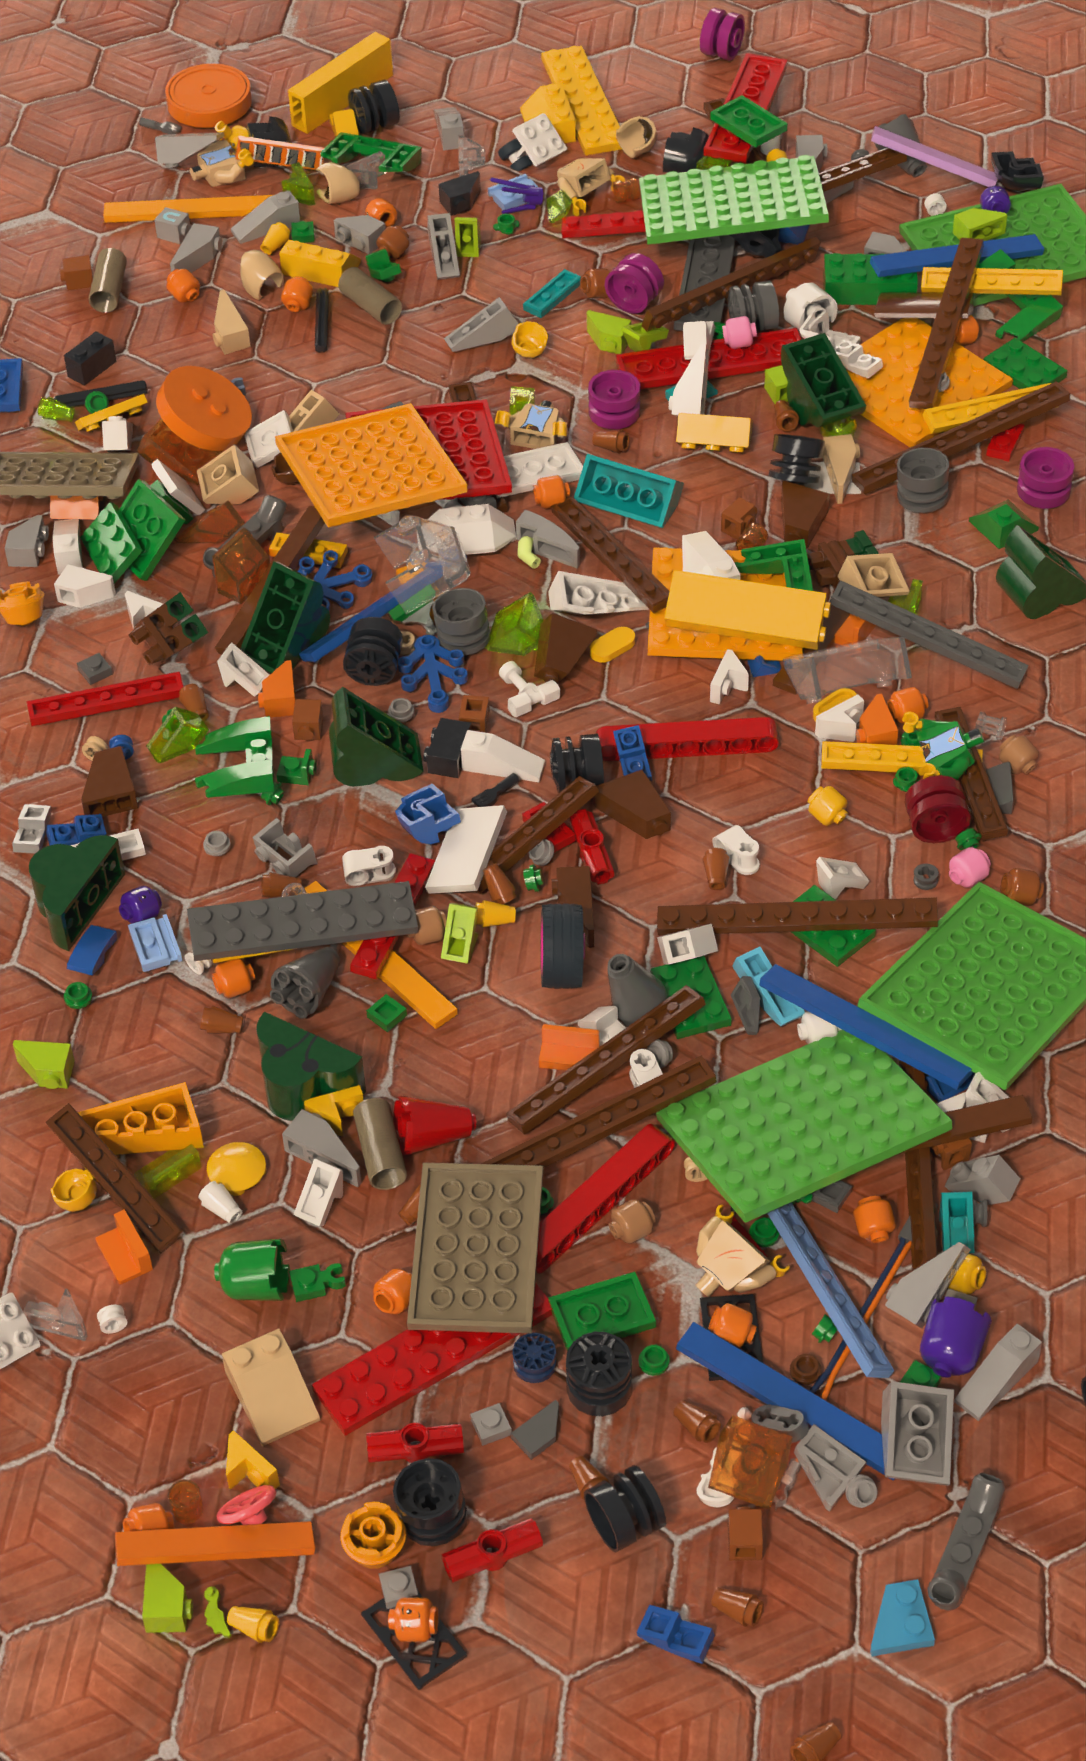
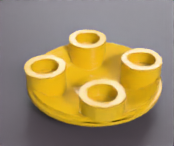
(236, 1167)

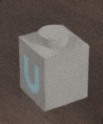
(172, 225)

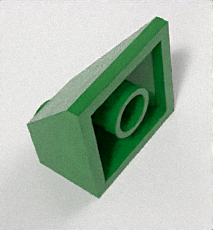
(1000, 520)

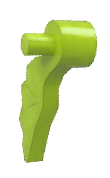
(214, 1615)

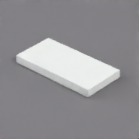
(547, 461)
(466, 850)

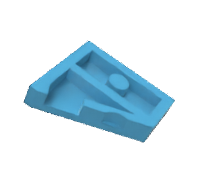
(902, 1620)

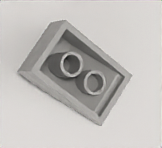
(917, 1432)

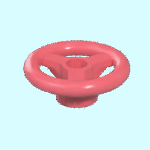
(247, 1506)

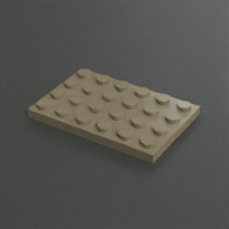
(66, 474)
(476, 1248)

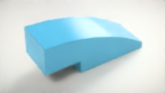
(756, 965)

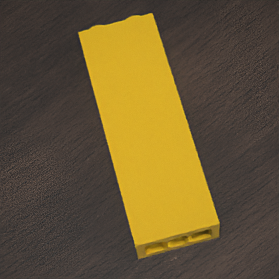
(329, 86)
(747, 610)

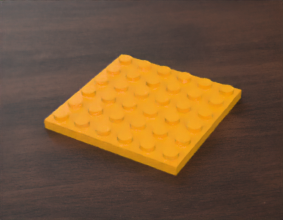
(890, 388)
(370, 465)
(689, 643)

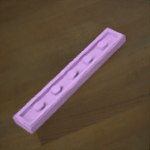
(933, 157)

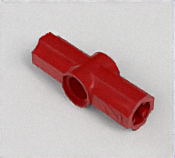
(591, 846)
(396, 1444)
(474, 1558)

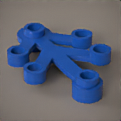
(328, 583)
(427, 647)

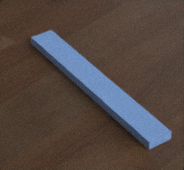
(831, 1292)

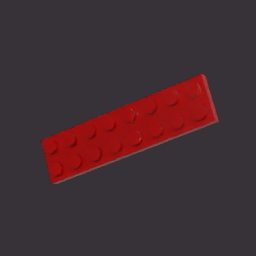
(757, 81)
(667, 364)
(405, 1368)

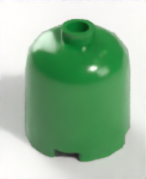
(253, 1270)

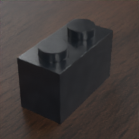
(90, 358)
(444, 752)

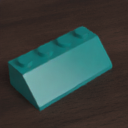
(628, 491)

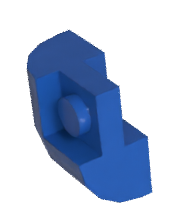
(426, 814)

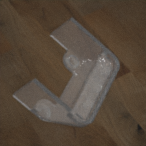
(432, 557)
(848, 666)

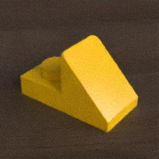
(344, 122)
(335, 1106)
(246, 1461)

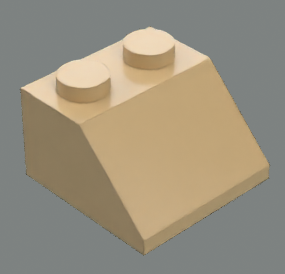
(228, 478)
(874, 574)

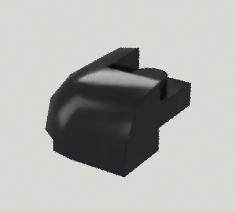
(273, 130)
(684, 150)
(1016, 173)

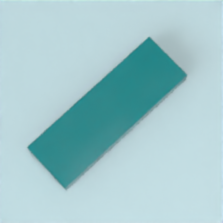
(552, 293)

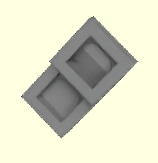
(32, 828)

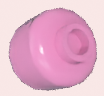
(739, 332)
(969, 867)

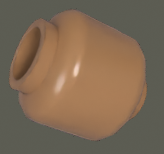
(1019, 753)
(430, 925)
(631, 1221)

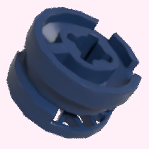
(527, 1352)

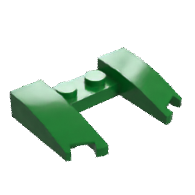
(398, 156)
(1036, 311)
(779, 558)
(246, 778)

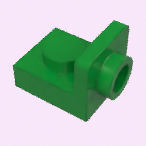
(296, 769)

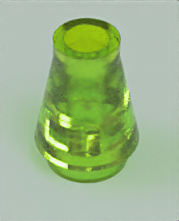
(54, 410)

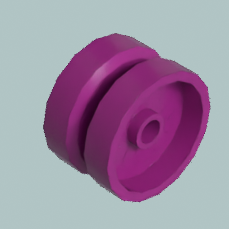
(722, 34)
(634, 283)
(614, 399)
(1045, 477)

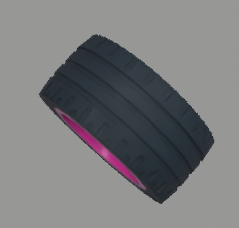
(562, 946)

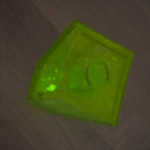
(516, 627)

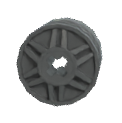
(759, 306)
(923, 480)
(462, 620)

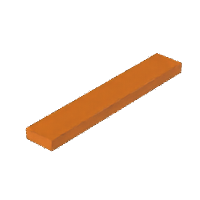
(214, 1543)

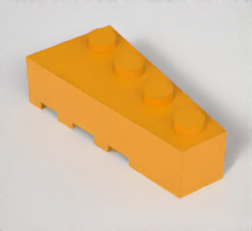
(147, 1122)

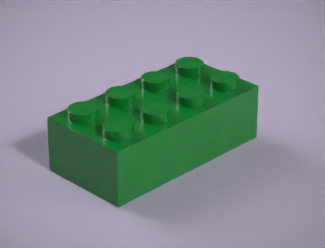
(854, 282)

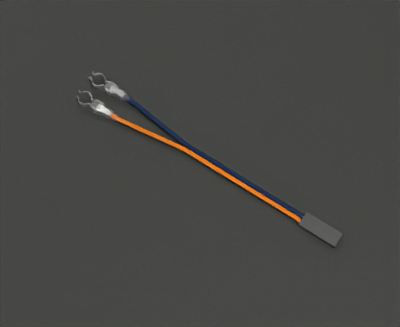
(793, 1468)

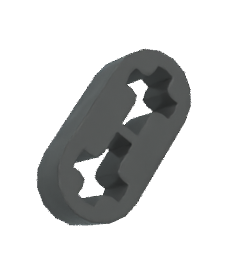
(780, 1418)

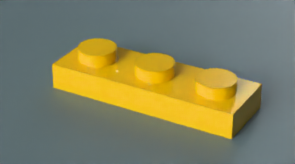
(92, 421)
(315, 550)

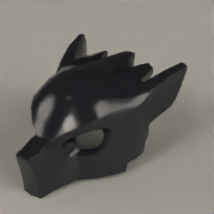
(759, 243)

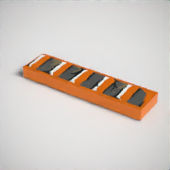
(281, 152)

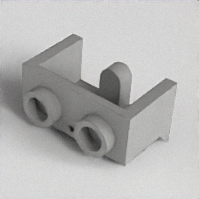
(274, 835)

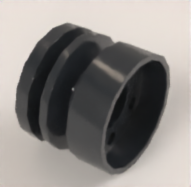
(374, 106)
(796, 458)
(373, 651)
(575, 762)
(599, 1373)
(428, 1487)
(626, 1508)

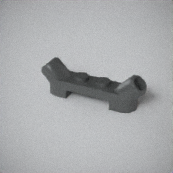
(262, 526)
(966, 1542)

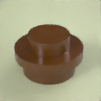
(805, 1369)

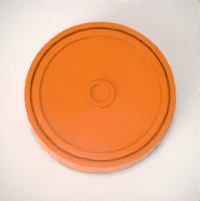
(208, 94)
(203, 408)

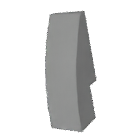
(548, 539)

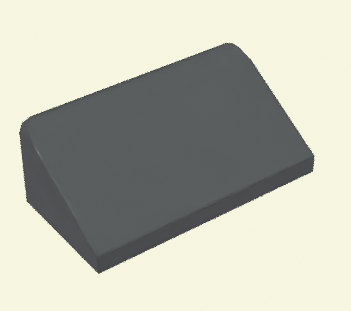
(1001, 784)

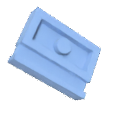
(509, 200)
(154, 943)

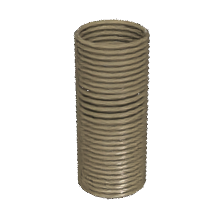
(107, 280)
(370, 295)
(379, 1143)

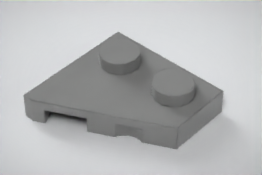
(827, 1465)

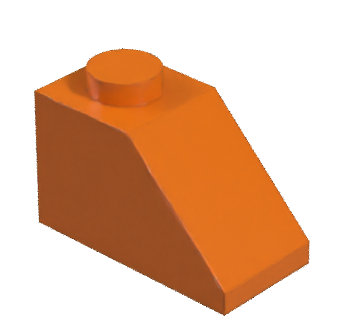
(278, 692)
(877, 724)

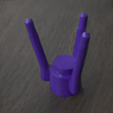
(531, 194)

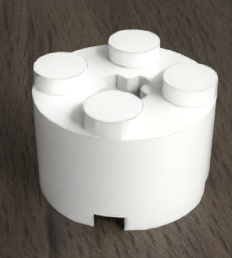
(806, 300)

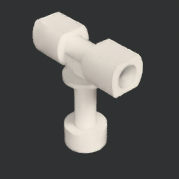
(528, 692)

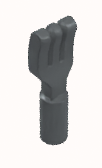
(166, 127)

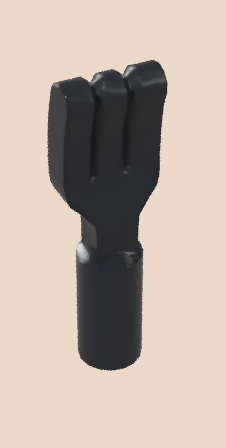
(489, 796)

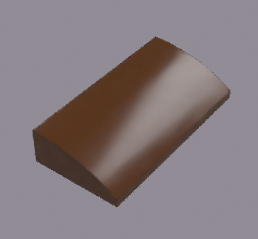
(914, 305)

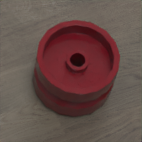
(937, 809)

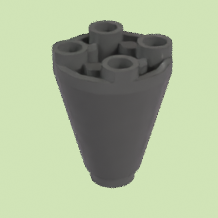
(905, 127)
(304, 981)
(633, 988)

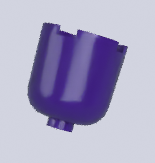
(953, 1337)

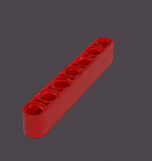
(697, 738)
(601, 1193)

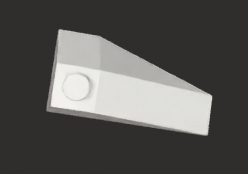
(705, 556)
(591, 595)

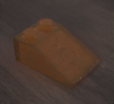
(174, 452)

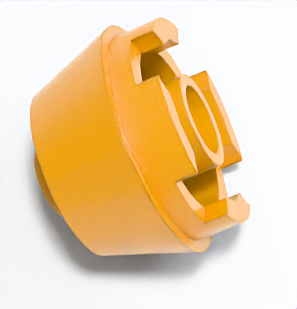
(21, 603)
(373, 1535)

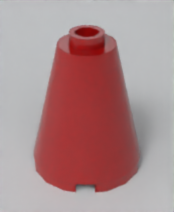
(430, 1123)

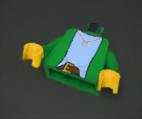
(943, 745)

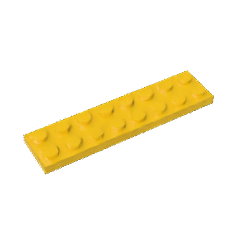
(592, 113)

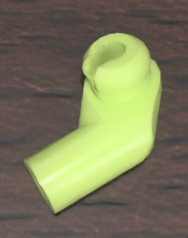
(525, 552)

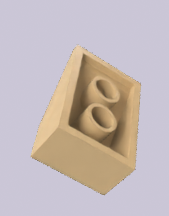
(270, 1387)

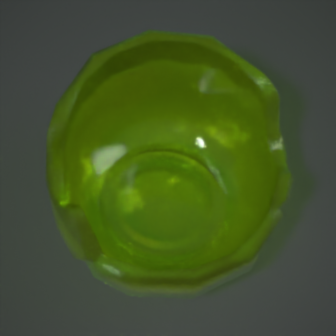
(839, 428)

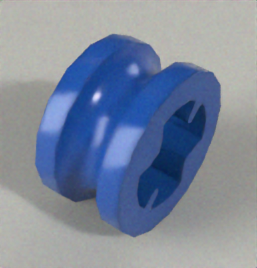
(123, 741)

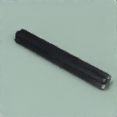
(321, 320)
(112, 392)

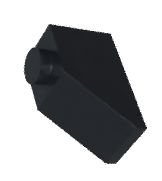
(460, 193)

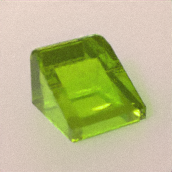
(558, 205)
(520, 397)

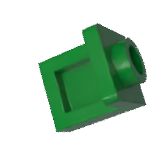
(381, 267)

